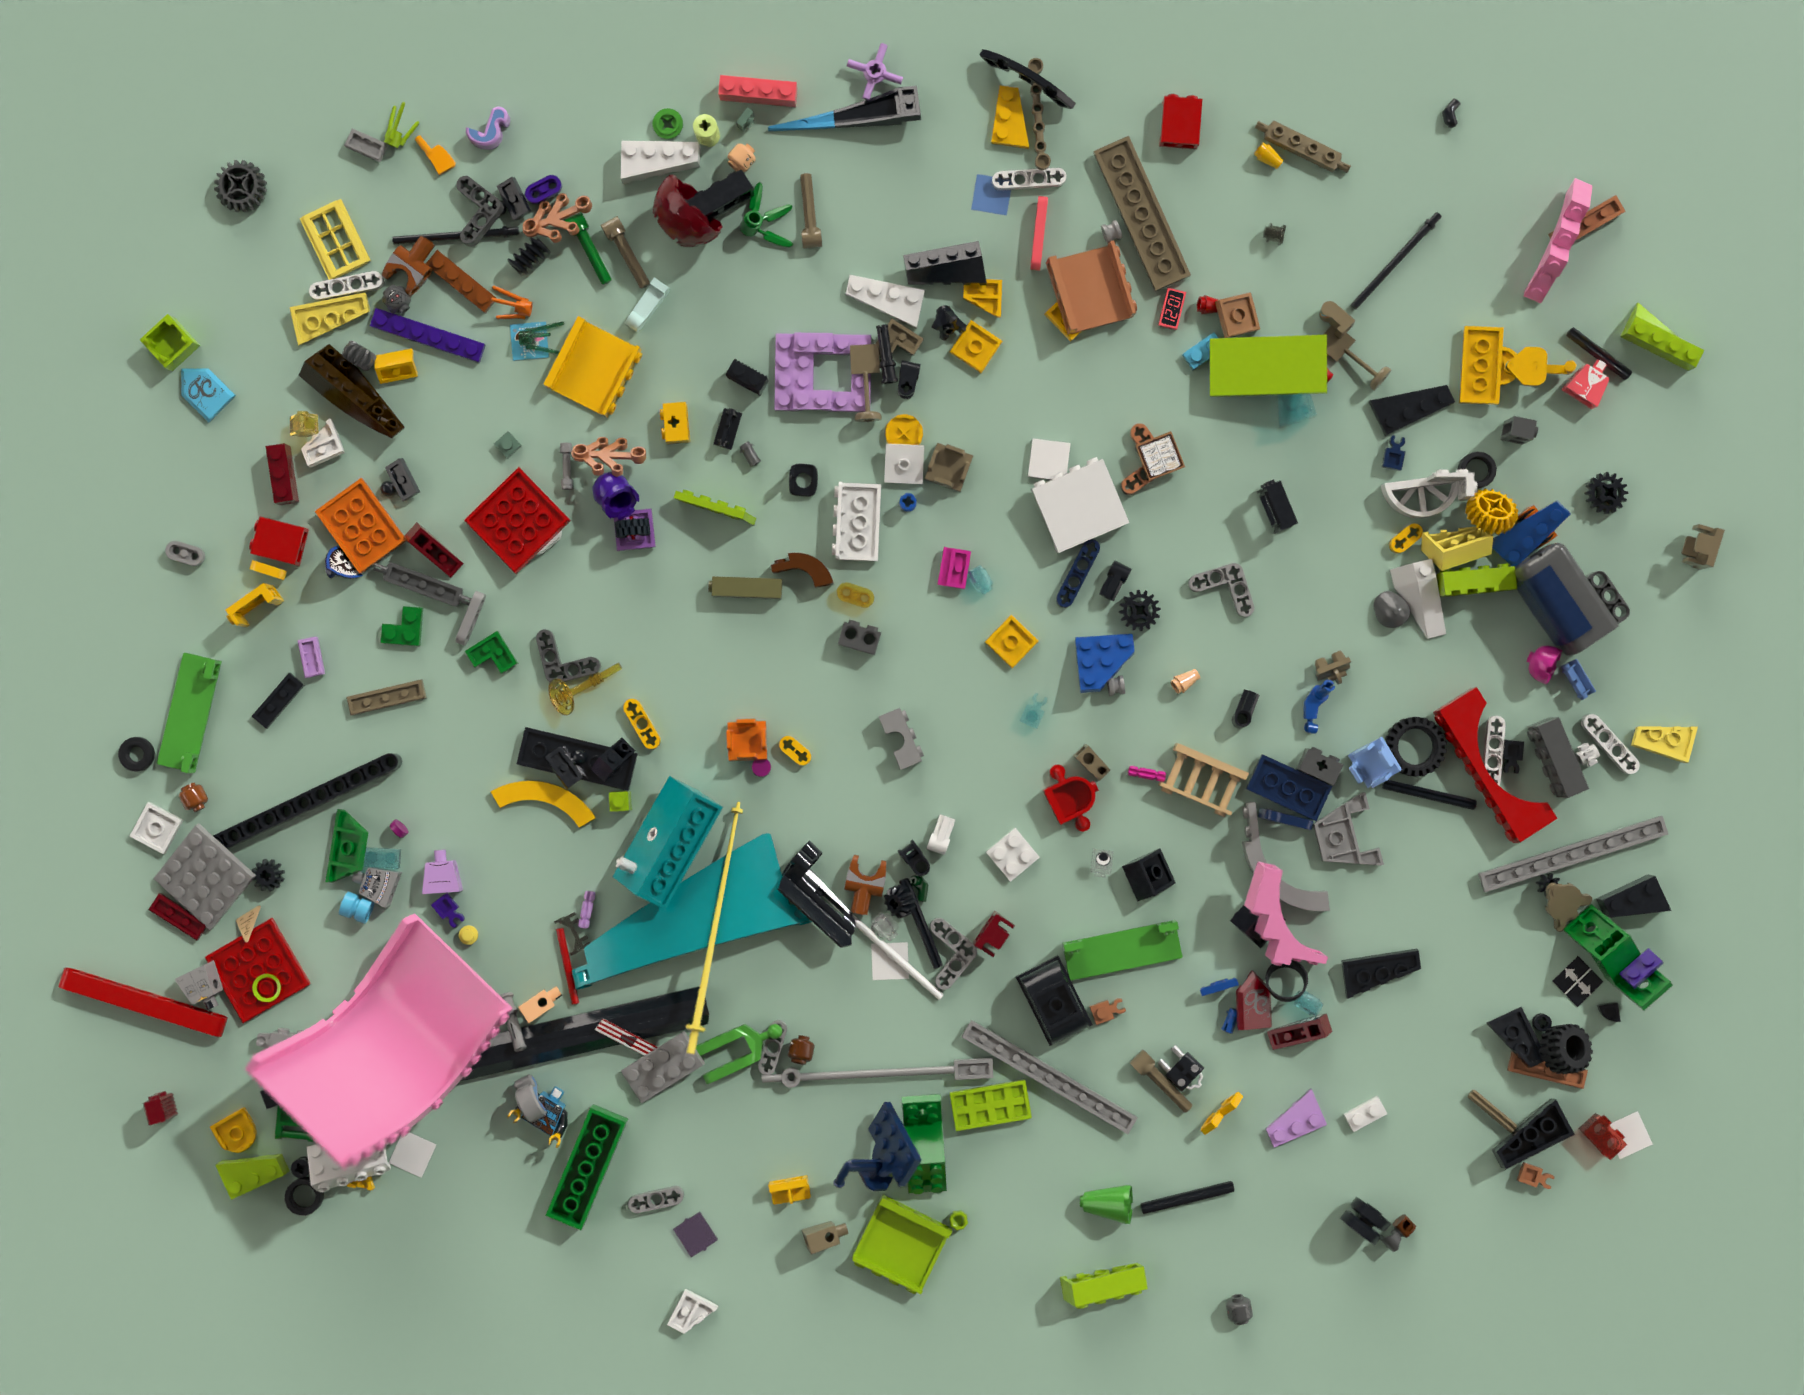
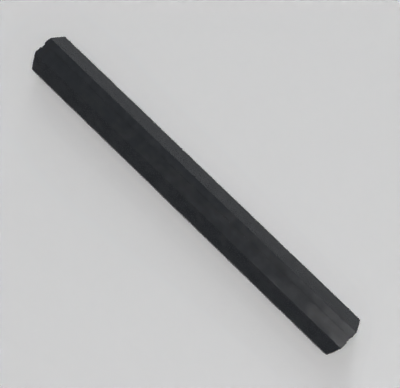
(578, 1035)

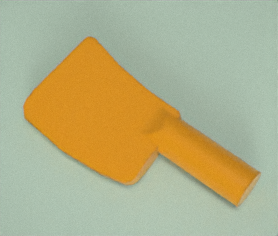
(437, 155)

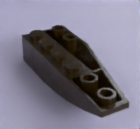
(349, 390)

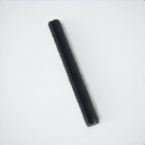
(1429, 794)
(923, 929)
(1187, 1197)

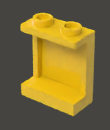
(262, 593)

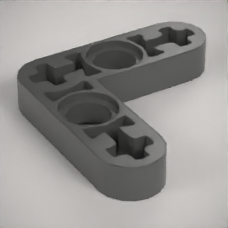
(484, 211)
(556, 664)

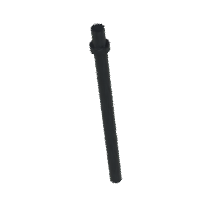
(1429, 224)
(504, 231)

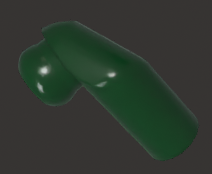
(921, 885)

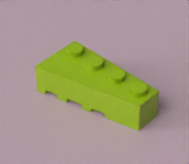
(1476, 581)
(1104, 1285)

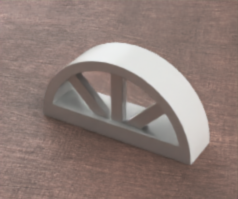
(1419, 484)

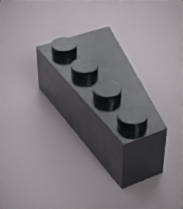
(1534, 1135)

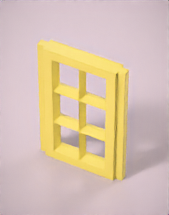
(347, 224)

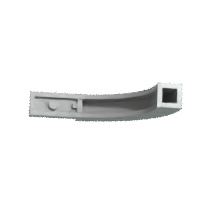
(1252, 850)

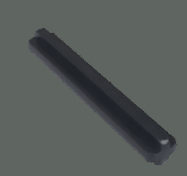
(1599, 353)

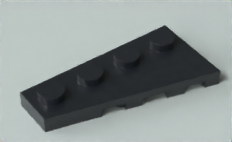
(1406, 408)
(1374, 970)

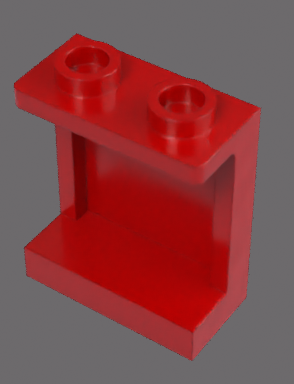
(1181, 121)
(278, 541)

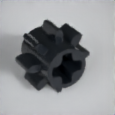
(1542, 883)

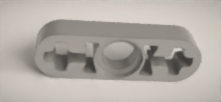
(470, 618)
(765, 1051)
(641, 1197)

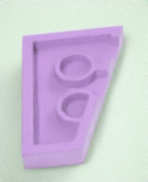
(1297, 1120)

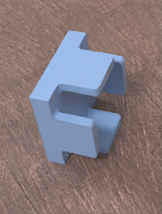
(1373, 763)

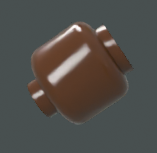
(801, 1050)

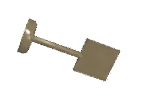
(1338, 347)
(865, 361)

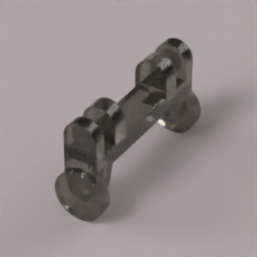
(578, 941)

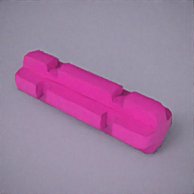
(1146, 773)

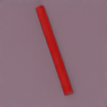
(567, 965)

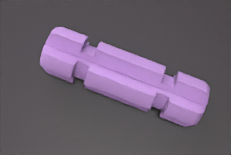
(586, 910)

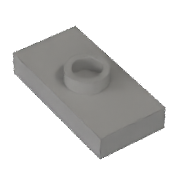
(366, 145)

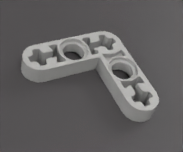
(1226, 578)
(959, 955)

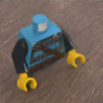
(556, 1117)

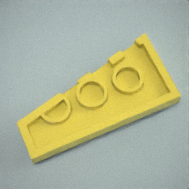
(323, 316)

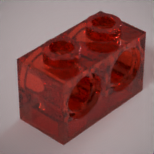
(1601, 1138)

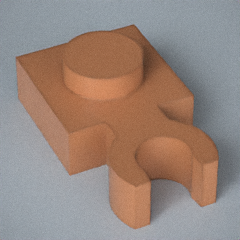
(1104, 1012)
(1533, 1175)

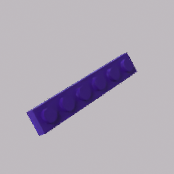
(427, 335)

